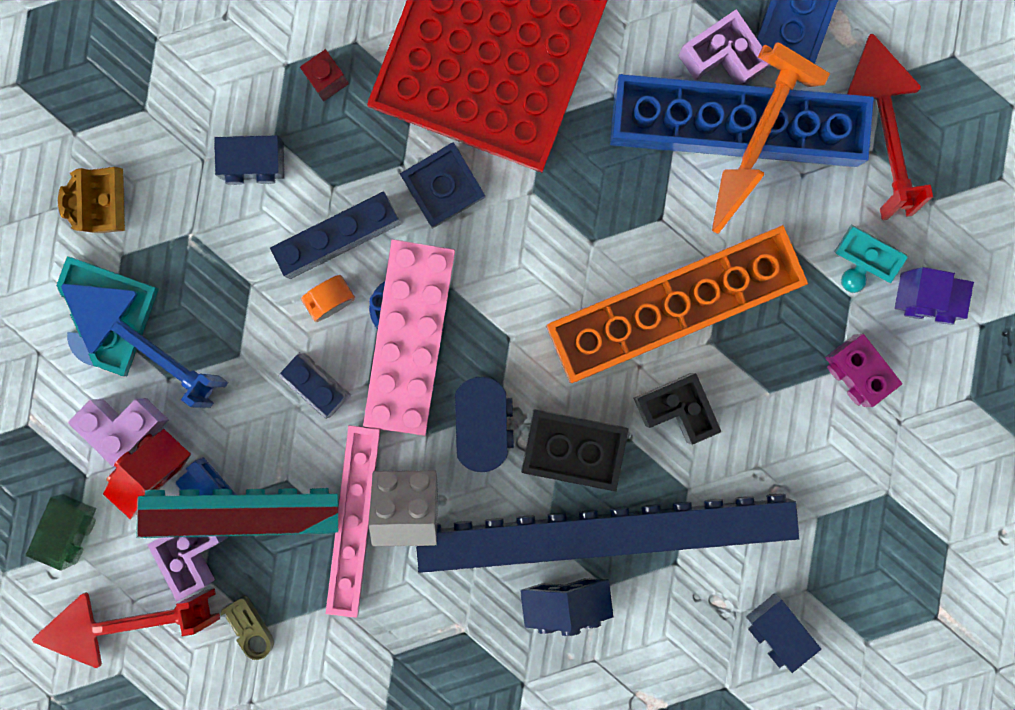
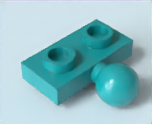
(868, 255)

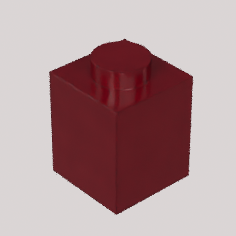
(324, 75)

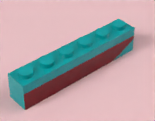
(236, 514)

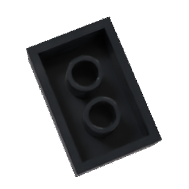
(574, 450)

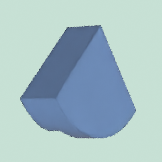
(78, 347)

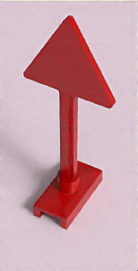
(881, 77)
(76, 632)

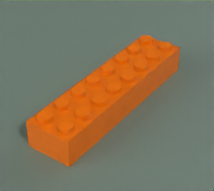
(676, 304)

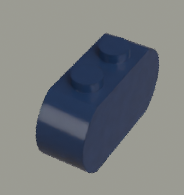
(482, 424)

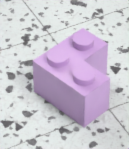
(725, 43)
(115, 433)
(183, 563)

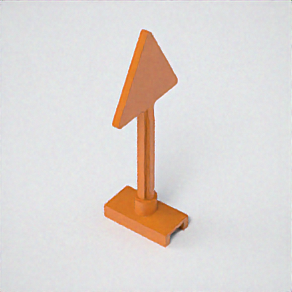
(739, 183)

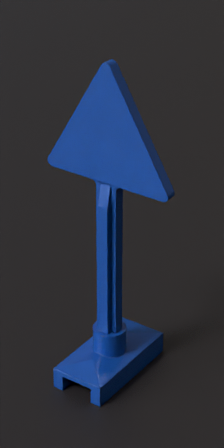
(100, 312)

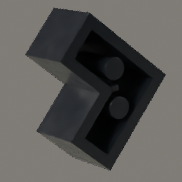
(685, 401)

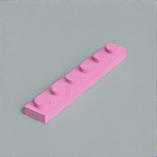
(353, 521)

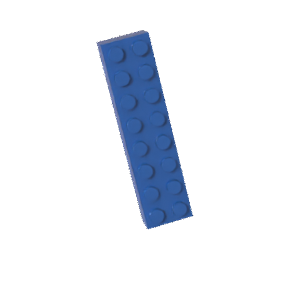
(725, 116)

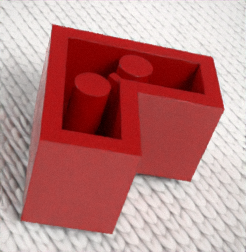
(145, 469)

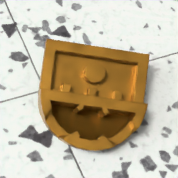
(94, 200)

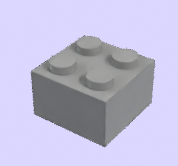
(403, 508)

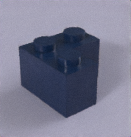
(567, 606)

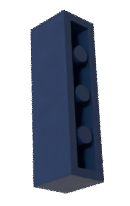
(335, 235)

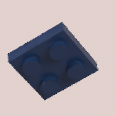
(442, 185)

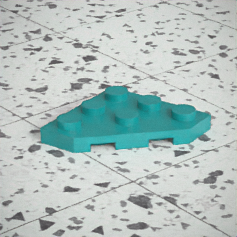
(115, 352)

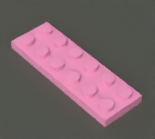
(408, 337)

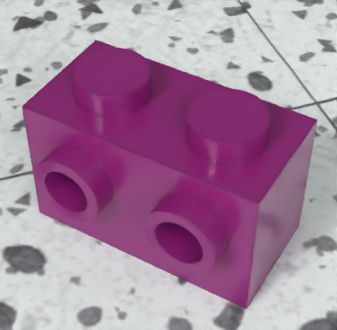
(862, 371)

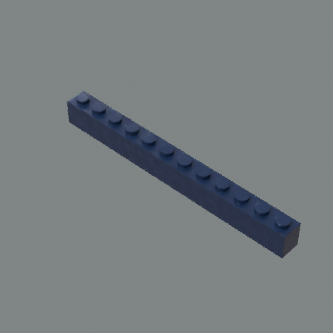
(611, 533)

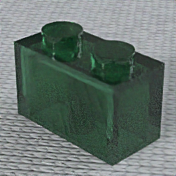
(61, 532)

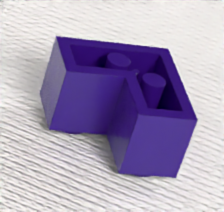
(933, 294)

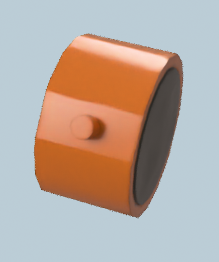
(327, 298)

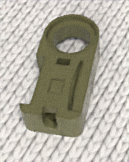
(246, 624)

